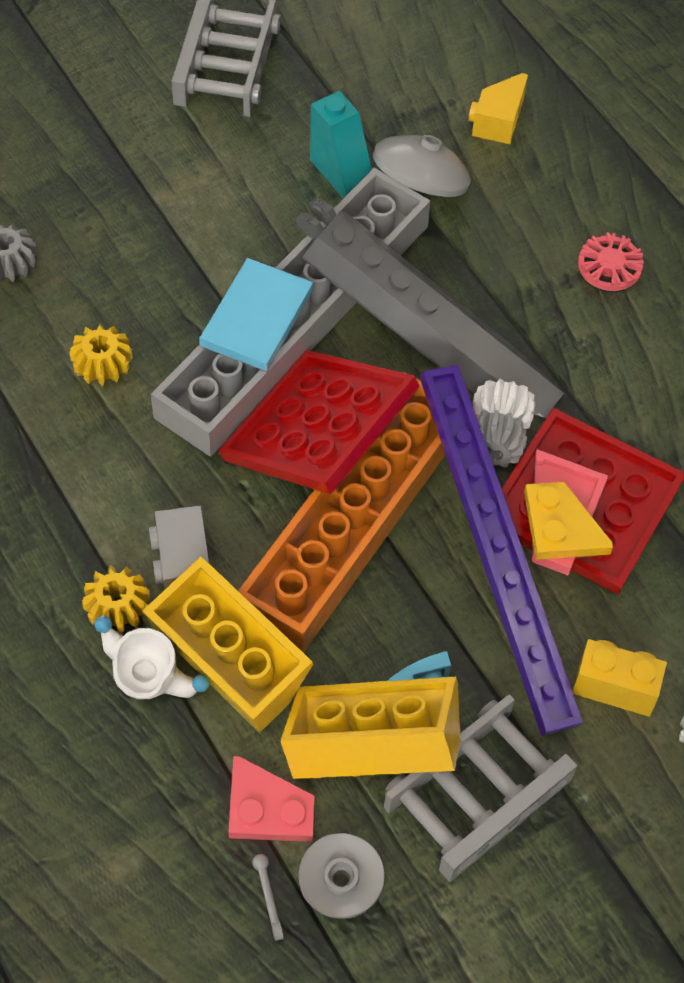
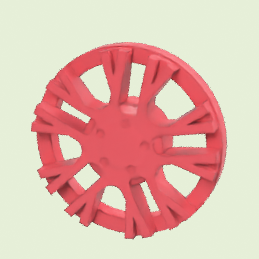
(610, 262)

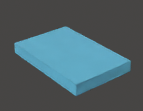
(256, 314)

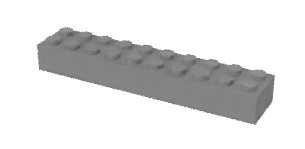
(215, 393)

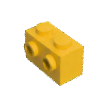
(619, 677)

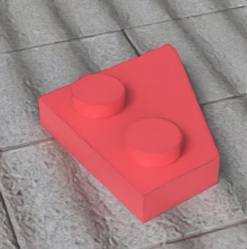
(268, 806)

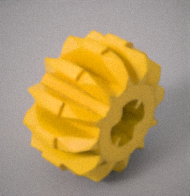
(101, 354)
(116, 585)

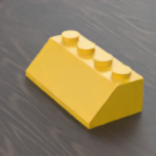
(229, 643)
(373, 728)

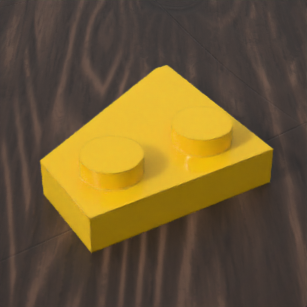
(562, 524)

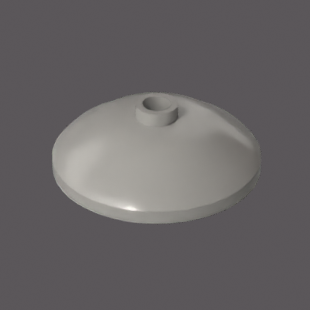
(422, 164)

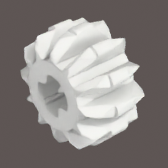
(505, 398)

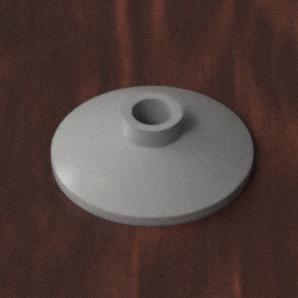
(346, 856)

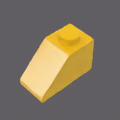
(499, 109)

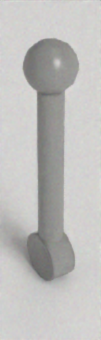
(260, 863)

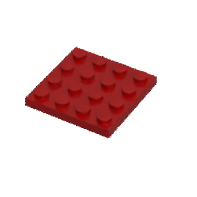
(319, 420)
(630, 504)

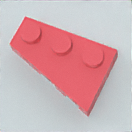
(582, 481)

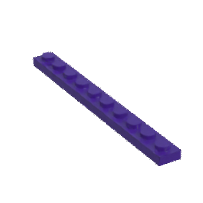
(501, 552)

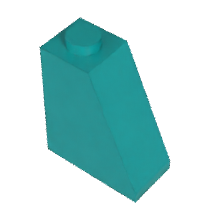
(338, 143)

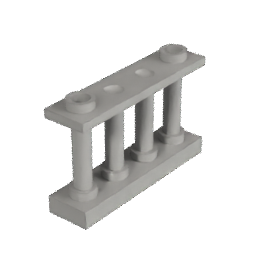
(201, 35)
(488, 826)

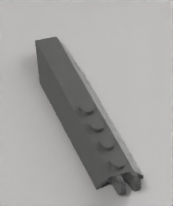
(416, 306)

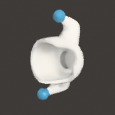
(146, 663)

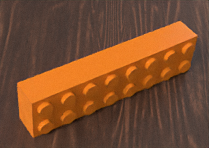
(341, 531)

